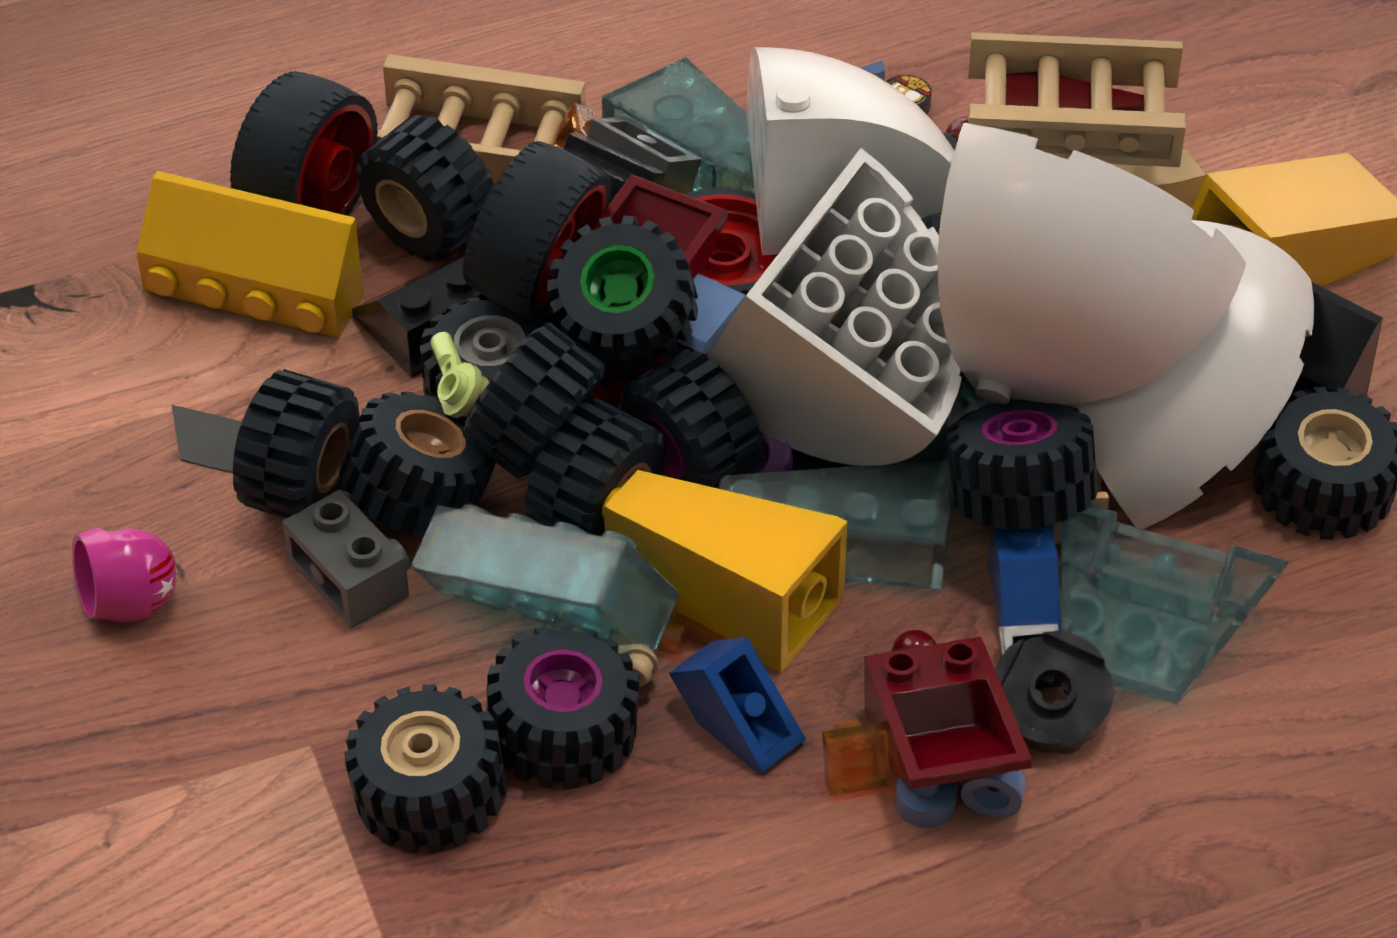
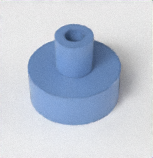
(995, 794)
(926, 805)

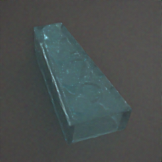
(693, 114)
(892, 512)
(546, 573)

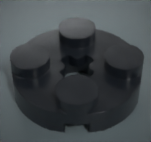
(1086, 683)

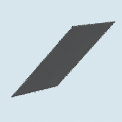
(205, 438)

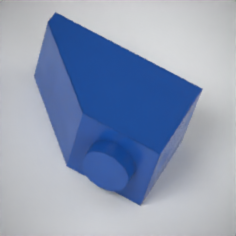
(1024, 576)
(738, 702)

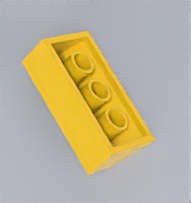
(250, 255)

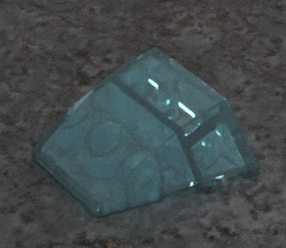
(1155, 601)

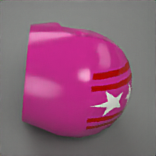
(122, 574)

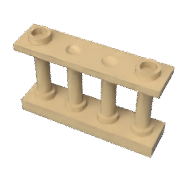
(481, 94)
(1106, 134)

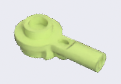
(460, 381)

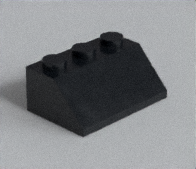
(402, 313)
(1340, 345)

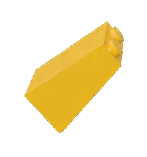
(1315, 209)
(736, 559)

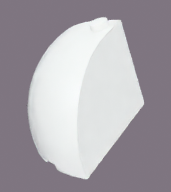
(811, 121)
(1070, 273)
(847, 329)
(1215, 403)

